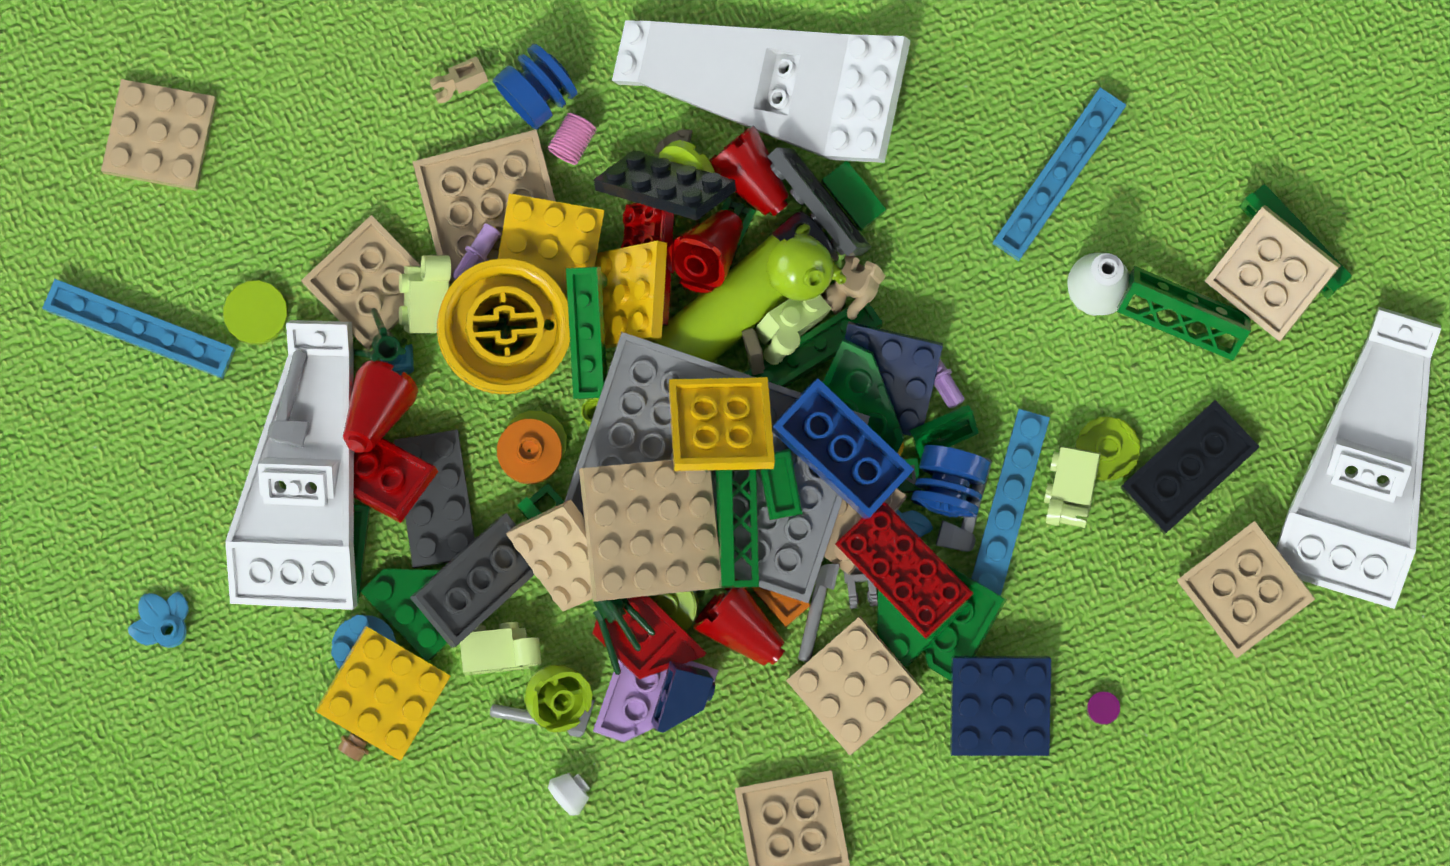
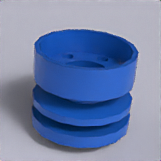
(535, 86)
(952, 474)

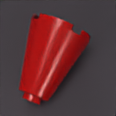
(749, 165)
(706, 252)
(376, 404)
(741, 626)

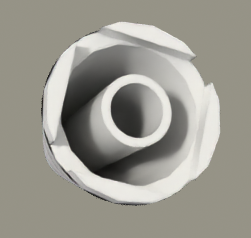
(1098, 283)

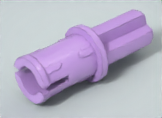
(478, 250)
(947, 386)

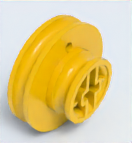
(507, 288)

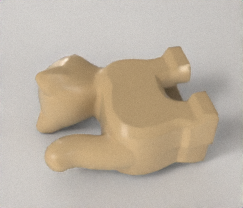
(861, 284)

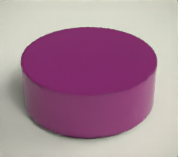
(1103, 708)

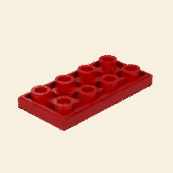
(647, 225)
(904, 569)

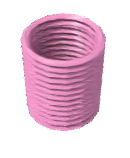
(572, 138)

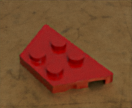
(656, 651)

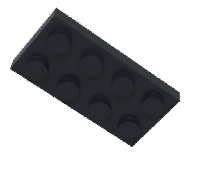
(665, 185)
(1189, 467)

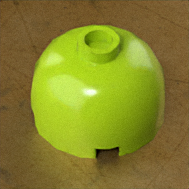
(800, 268)
(557, 697)

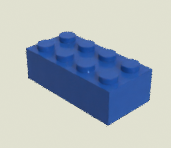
(841, 449)

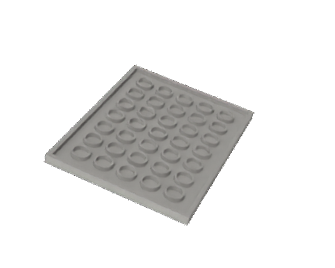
(635, 427)

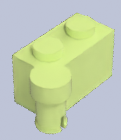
(788, 323)
(1072, 486)

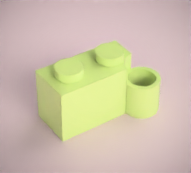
(423, 293)
(499, 650)

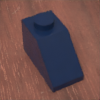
(682, 695)

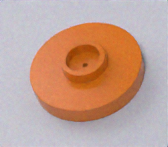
(524, 465)

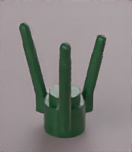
(384, 343)
(614, 611)

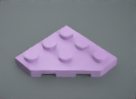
(631, 703)

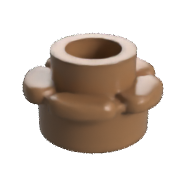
(353, 746)

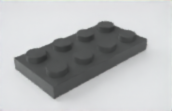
(825, 210)
(441, 518)
(474, 583)

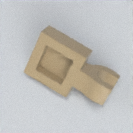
(463, 77)

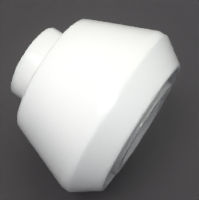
(570, 792)

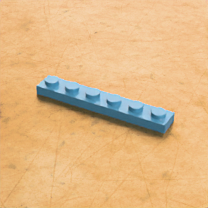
(1059, 174)
(138, 328)
(1010, 500)

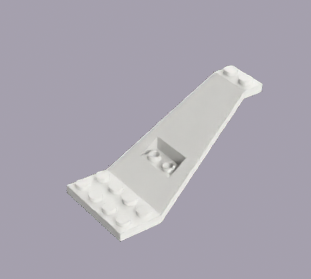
(834, 95)
(1349, 527)
(299, 541)

